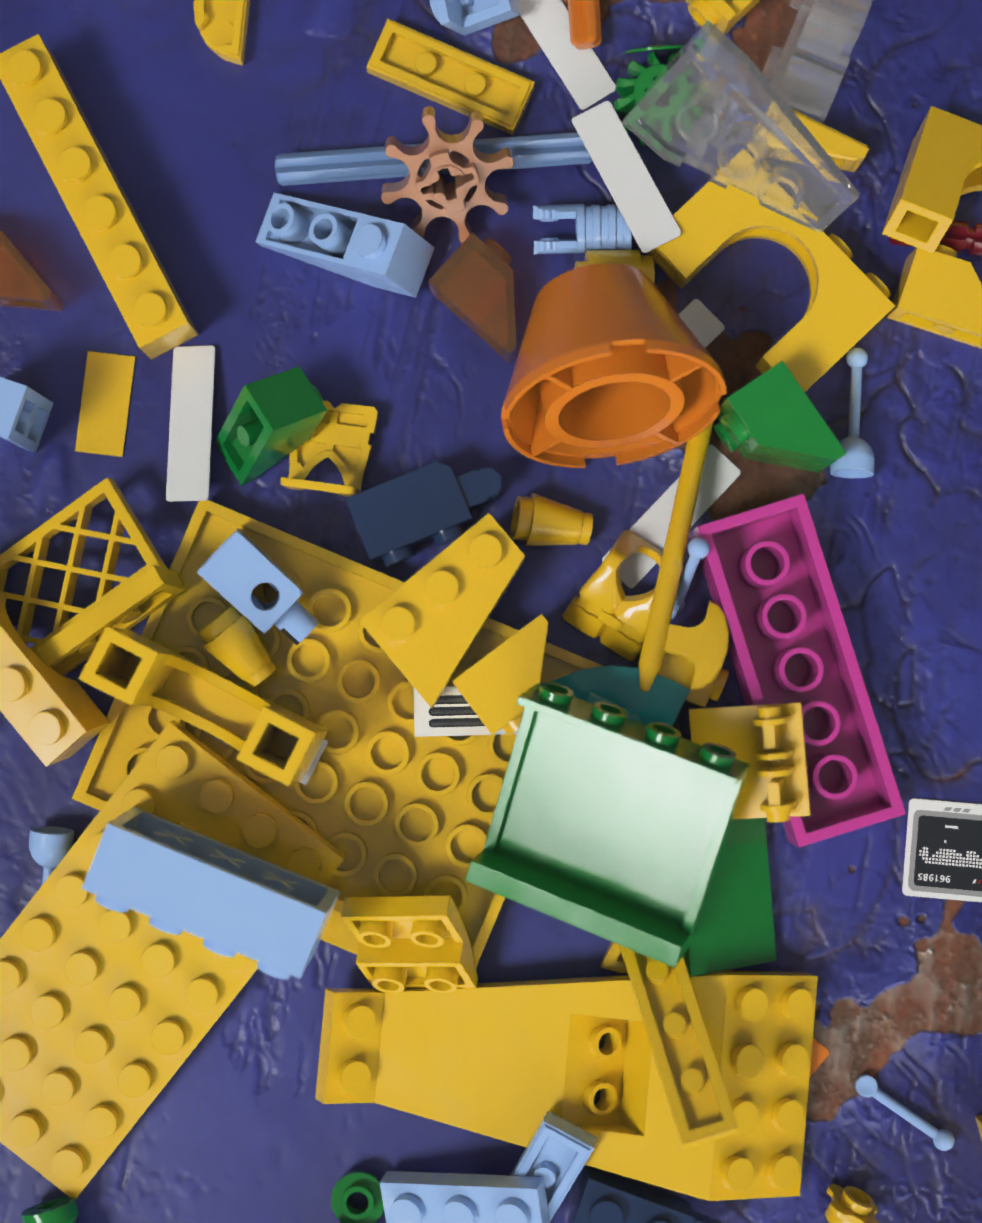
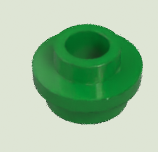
(360, 1182)

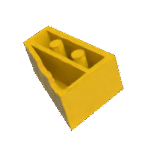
(444, 606)

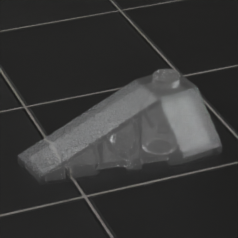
(732, 124)

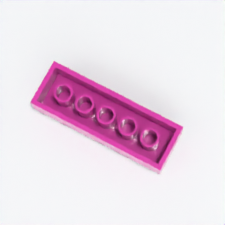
(796, 648)

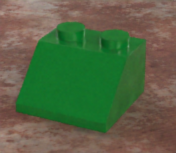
(777, 424)

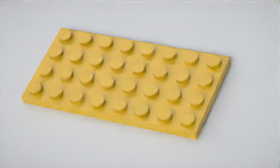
(103, 1000)

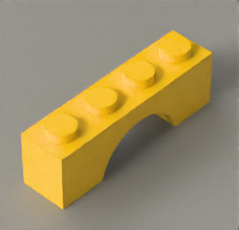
(40, 703)

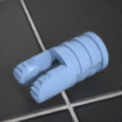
(595, 228)

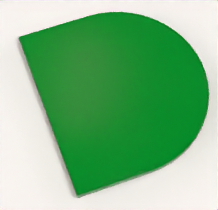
(656, 48)

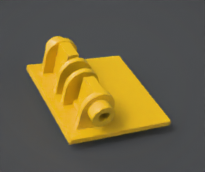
(774, 746)

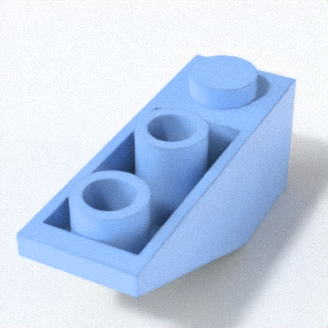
(347, 243)

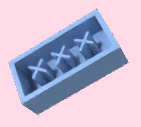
(210, 892)

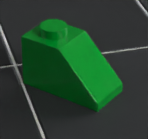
(269, 422)

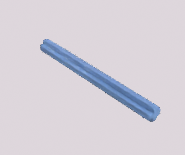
(374, 164)

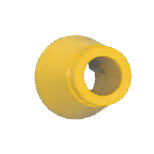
(548, 522)
(237, 646)

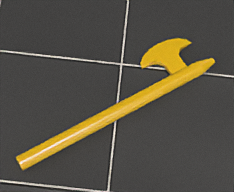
(708, 642)

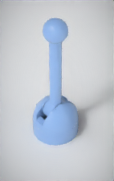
(859, 457)
(49, 846)

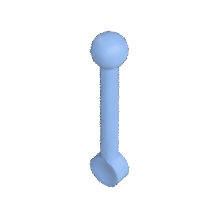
(698, 549)
(867, 1087)

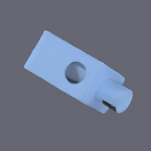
(242, 566)

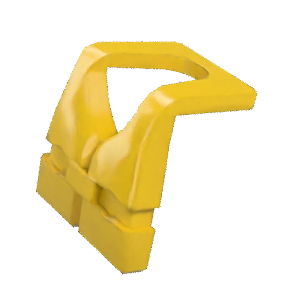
(343, 439)
(606, 609)

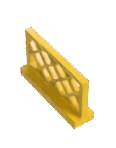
(117, 608)

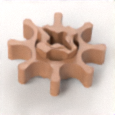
(463, 162)

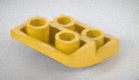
(411, 943)

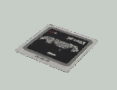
(943, 850)

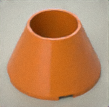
(607, 372)

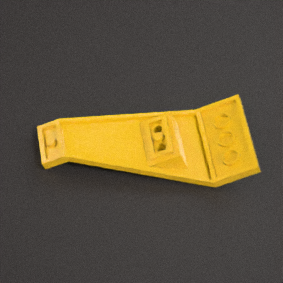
(523, 1048)

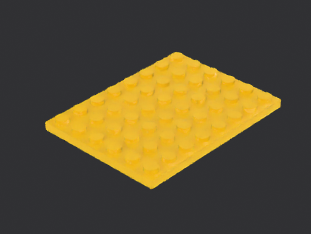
(388, 800)

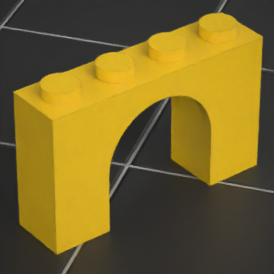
(937, 171)
(841, 299)
(157, 677)

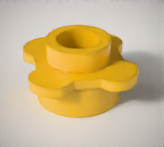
(850, 1205)

